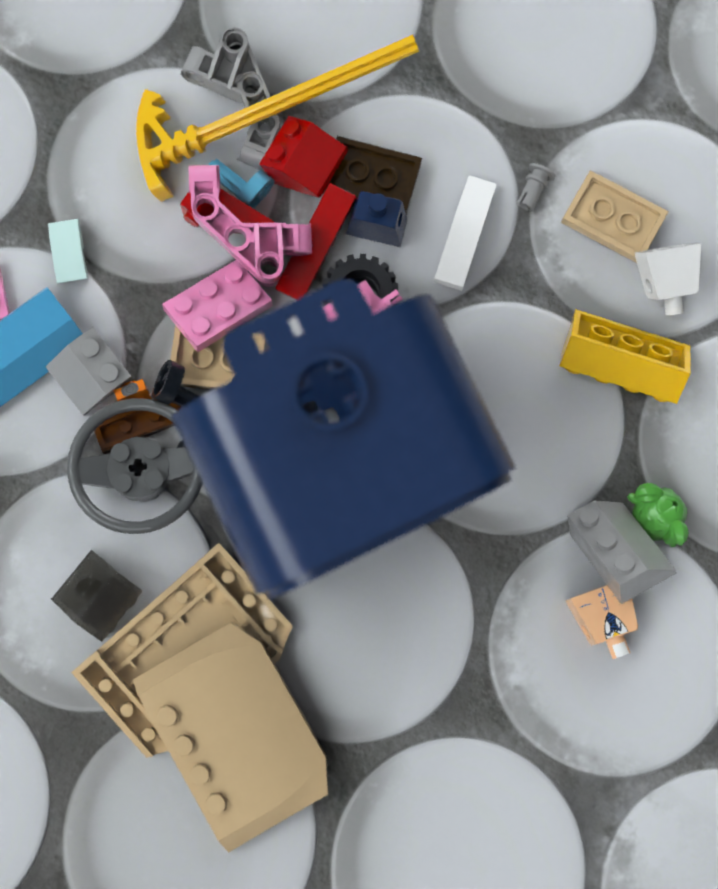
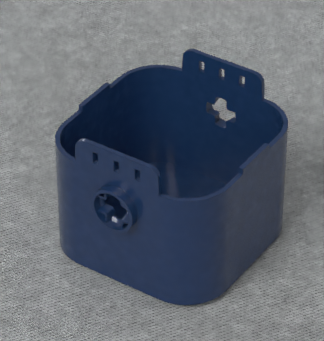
(324, 492)

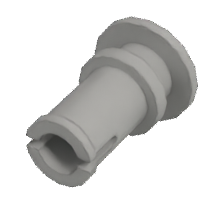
(535, 184)

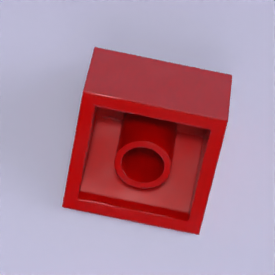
(303, 157)

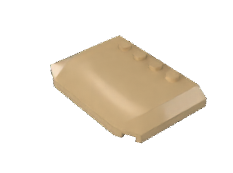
(190, 609)
(235, 734)

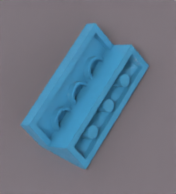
(31, 340)

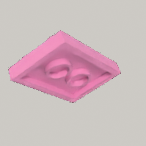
(217, 305)

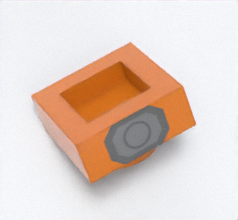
(132, 389)

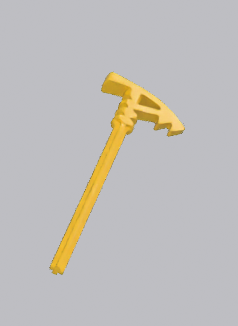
(152, 117)

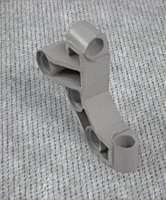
(229, 74)

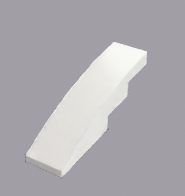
(465, 233)

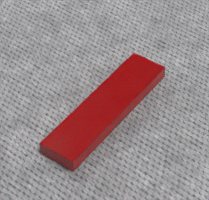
(325, 227)

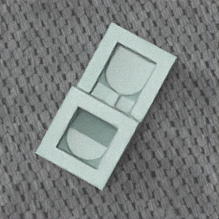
(67, 250)

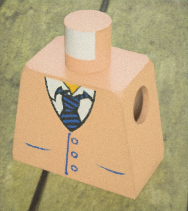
(604, 619)

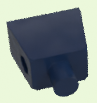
(378, 219)

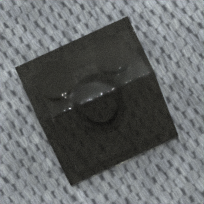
(96, 596)

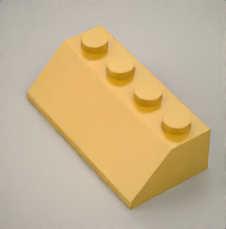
(626, 357)

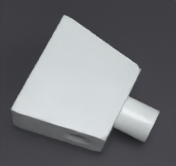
(670, 274)

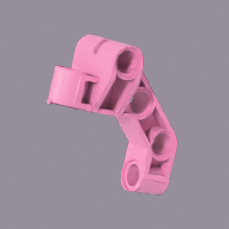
(264, 241)

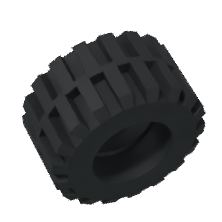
(363, 269)

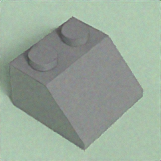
(88, 371)

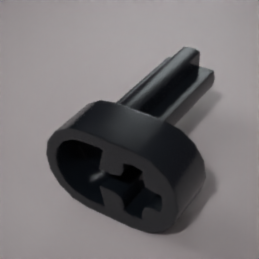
(168, 385)

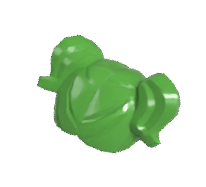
(660, 513)

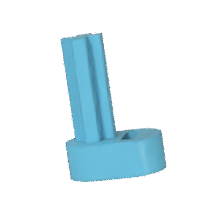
(248, 192)

